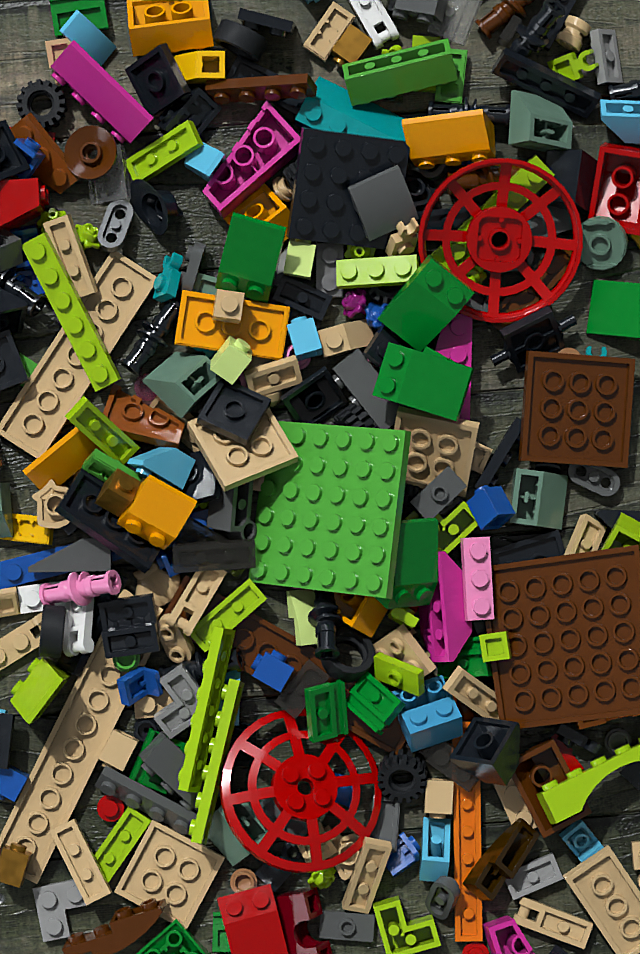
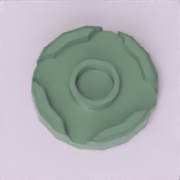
(603, 243)

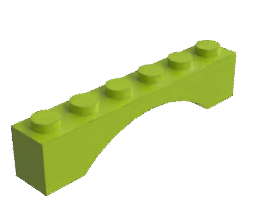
(569, 796)

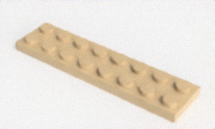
(59, 377)

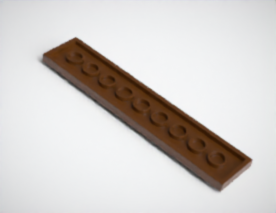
(258, 635)

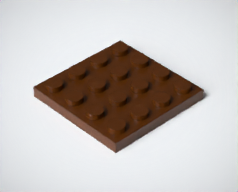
(576, 409)

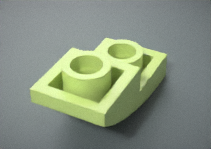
(299, 604)

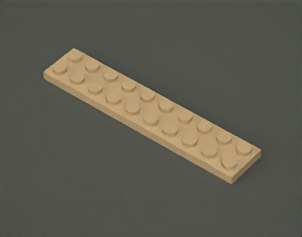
(66, 760)

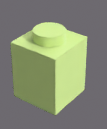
(299, 259)
(231, 359)

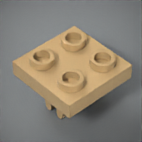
(404, 647)

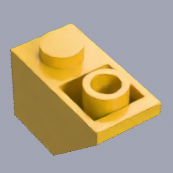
(202, 66)

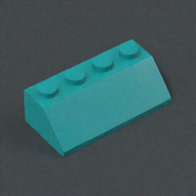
(333, 112)

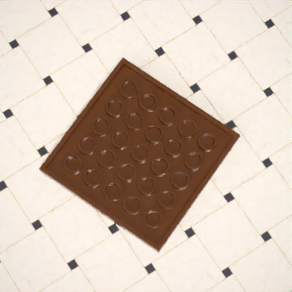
(569, 637)

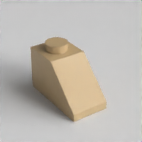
(345, 338)

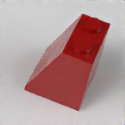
(21, 201)

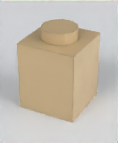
(228, 306)
(118, 750)
(438, 797)

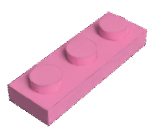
(477, 578)

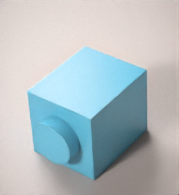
(304, 338)

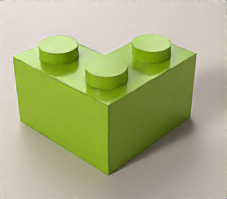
(453, 527)
(402, 935)

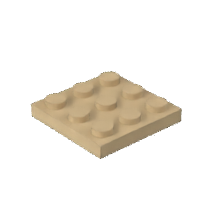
(436, 445)
(238, 464)
(172, 870)

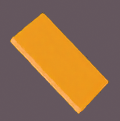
(260, 326)

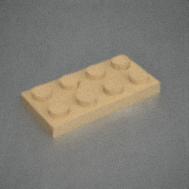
(609, 899)

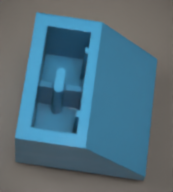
(430, 717)

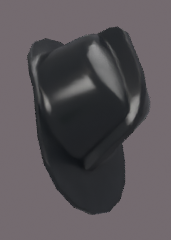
(154, 206)

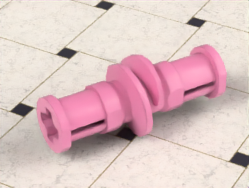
(80, 588)

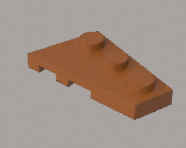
(53, 168)
(142, 421)

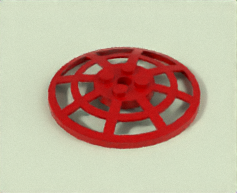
(518, 234)
(292, 802)

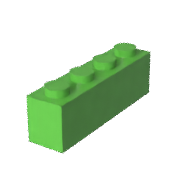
(399, 72)

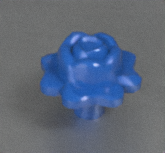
(372, 312)

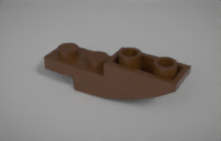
(124, 929)

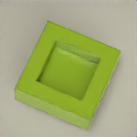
(495, 646)

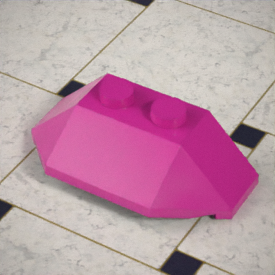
(443, 620)

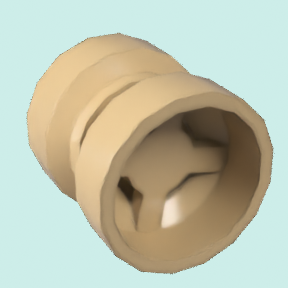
(573, 34)

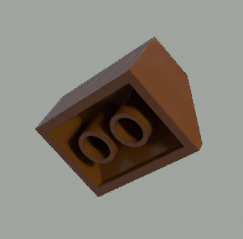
(537, 767)

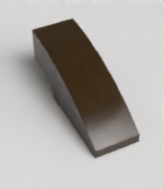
(501, 860)

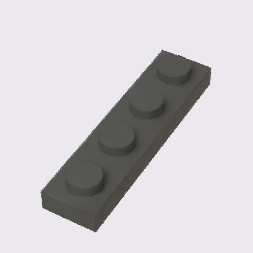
(146, 800)

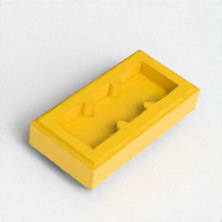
(27, 530)

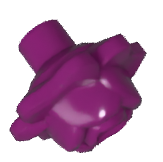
(354, 302)

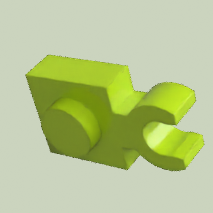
(571, 66)

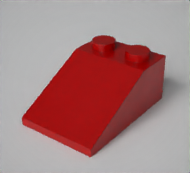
(618, 186)
(252, 922)

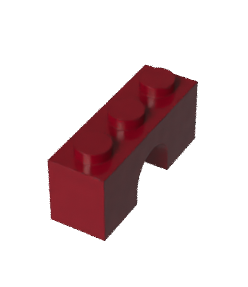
(294, 911)

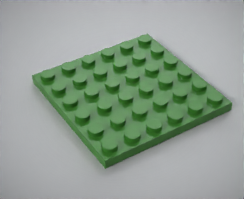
(333, 512)

